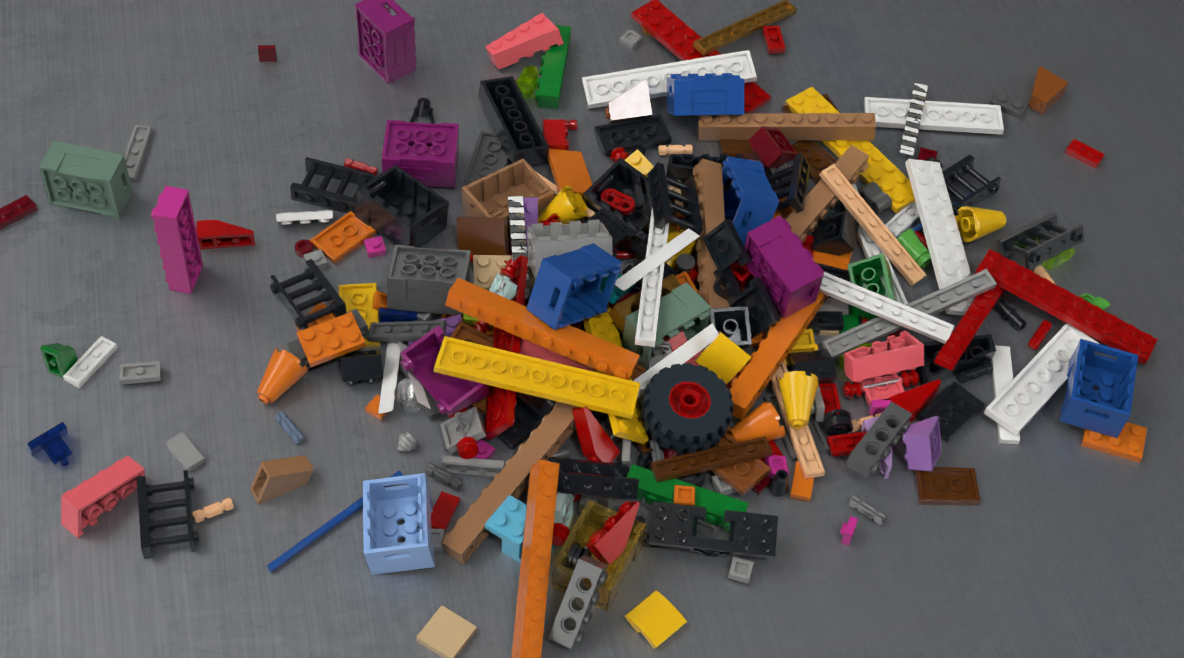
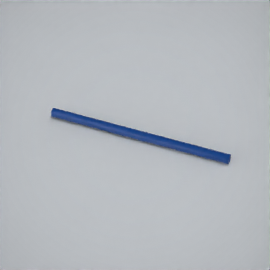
(319, 532)

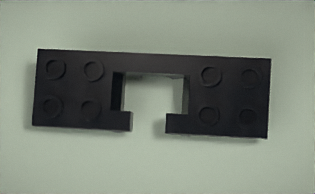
(634, 239)
(725, 251)
(526, 420)
(748, 533)

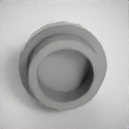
(406, 442)

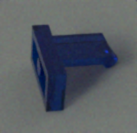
(394, 315)
(52, 444)

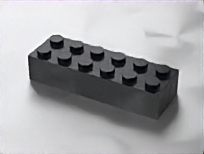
(513, 121)

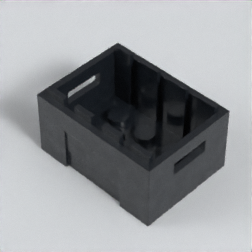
(629, 182)
(401, 208)

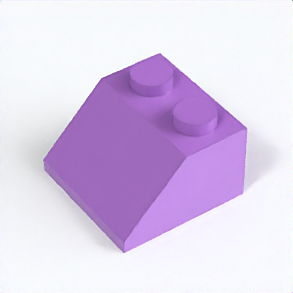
(923, 444)

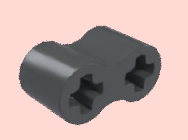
(875, 197)

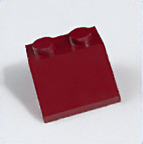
(772, 147)

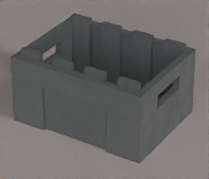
(423, 276)

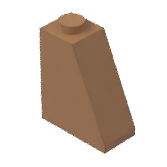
(280, 477)

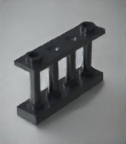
(955, 174)
(798, 183)
(324, 198)
(662, 205)
(1036, 231)
(319, 283)
(595, 478)
(147, 507)

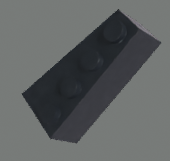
(681, 166)
(978, 352)

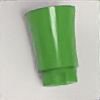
(915, 248)

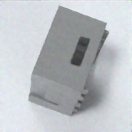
(564, 238)

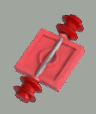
(881, 387)

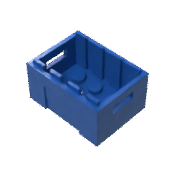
(705, 94)
(749, 198)
(570, 285)
(1115, 388)

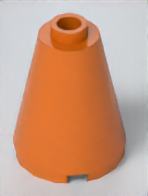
(280, 376)
(759, 423)

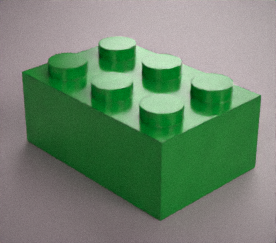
(875, 276)

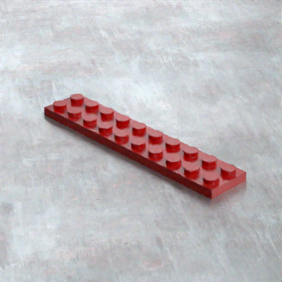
(679, 40)
(1067, 306)
(503, 401)

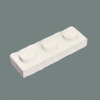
(305, 216)

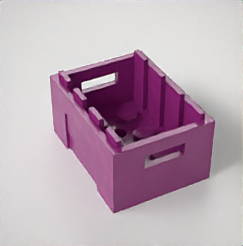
(386, 40)
(423, 151)
(783, 266)

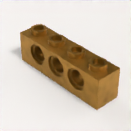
(624, 308)

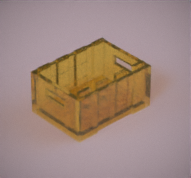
(590, 521)

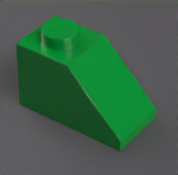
(58, 358)

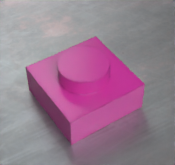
(375, 247)
(878, 406)
(486, 451)
(776, 463)
(848, 529)

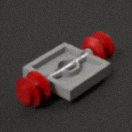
(463, 432)

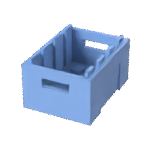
(381, 533)

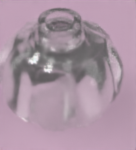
(406, 397)

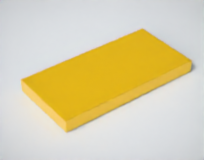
(361, 298)

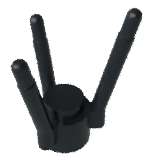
(422, 109)

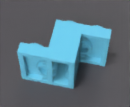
(509, 525)

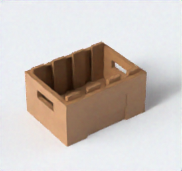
(490, 194)

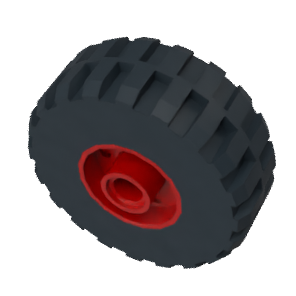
(686, 408)

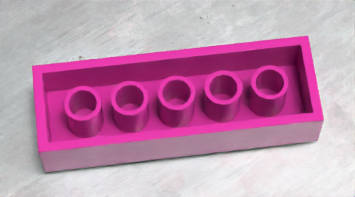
(177, 239)

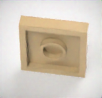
(446, 633)

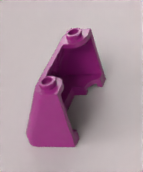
(448, 391)

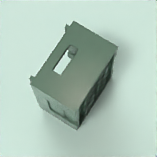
(86, 179)
(677, 313)

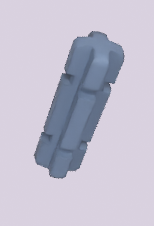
(289, 427)

